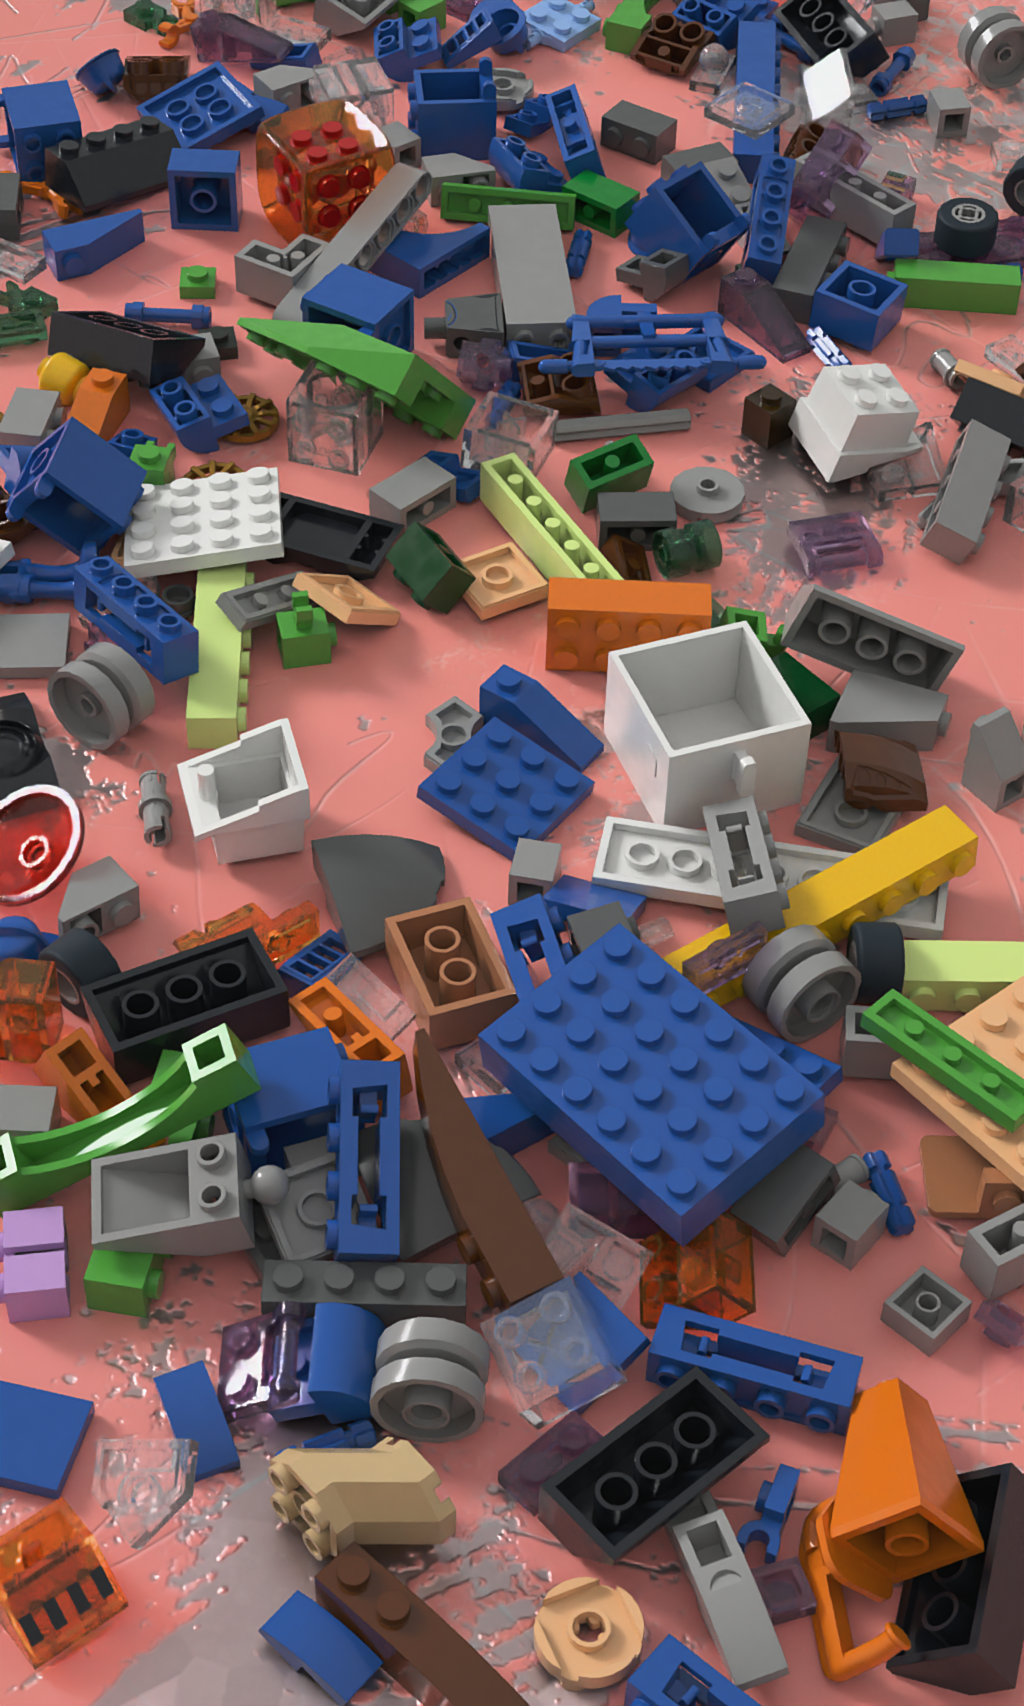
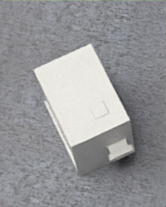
(705, 724)

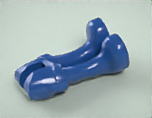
(28, 581)

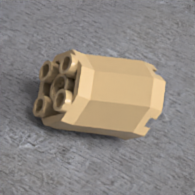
(360, 1496)

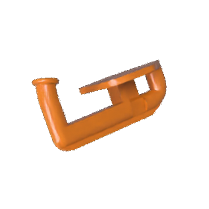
(827, 1568)

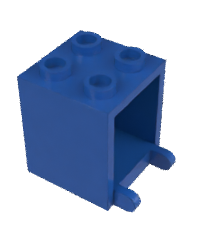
(454, 110)
(35, 120)
(688, 217)
(364, 304)
(77, 488)
(291, 1097)

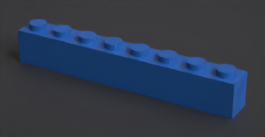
(758, 64)

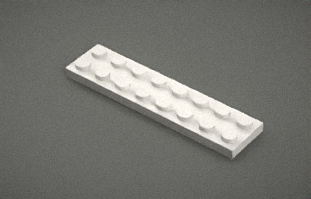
(680, 868)

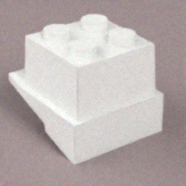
(855, 420)
(249, 795)

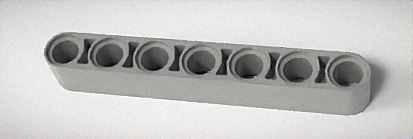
(365, 233)

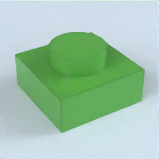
(198, 282)

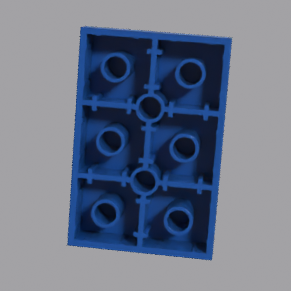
(652, 1082)

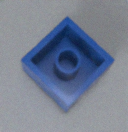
(205, 189)
(858, 305)

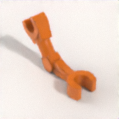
(172, 31)
(60, 204)

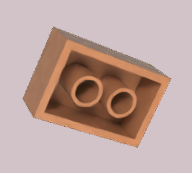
(448, 971)

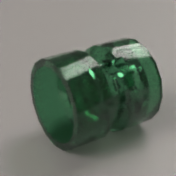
(687, 549)

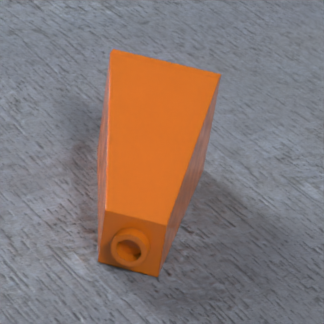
(899, 1489)

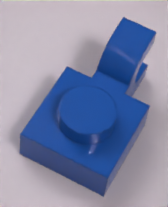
(775, 1504)

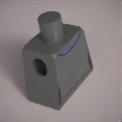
(467, 320)

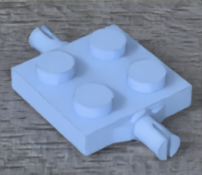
(560, 24)

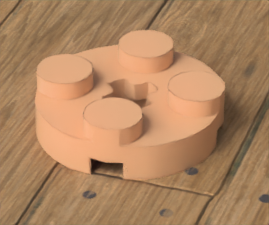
(584, 1663)

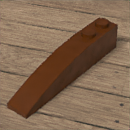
(480, 1198)
(408, 1635)

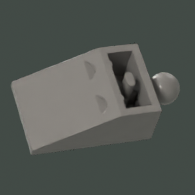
(164, 1197)

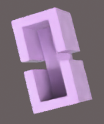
(35, 1264)

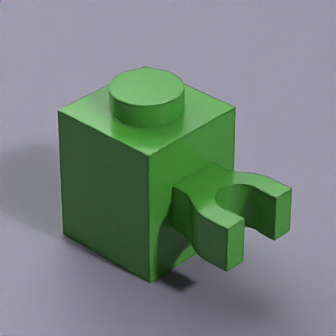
(156, 461)
(304, 634)

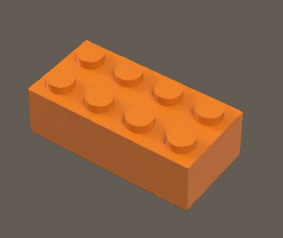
(607, 615)

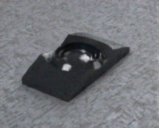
(335, 538)
(22, 749)

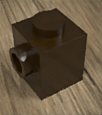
(767, 416)

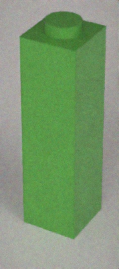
(959, 285)

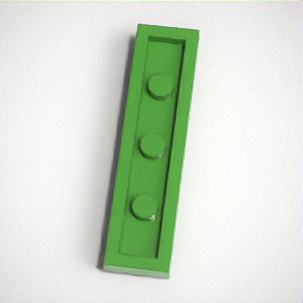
(471, 202)
(947, 1058)

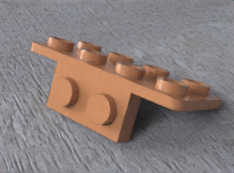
(963, 1181)

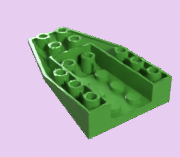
(396, 375)

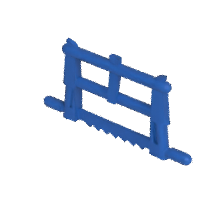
(713, 338)

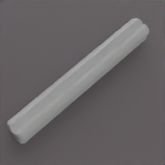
(623, 424)

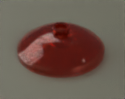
(38, 842)

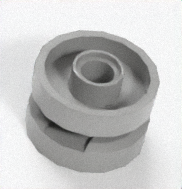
(994, 47)
(101, 695)
(801, 983)
(430, 1380)

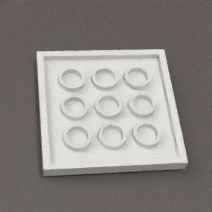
(205, 523)

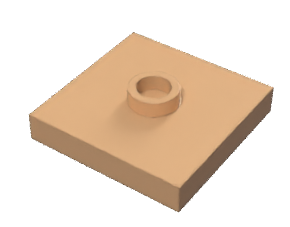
(993, 378)
(502, 581)
(347, 599)

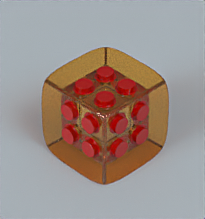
(318, 167)

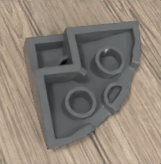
(373, 880)
(423, 1213)

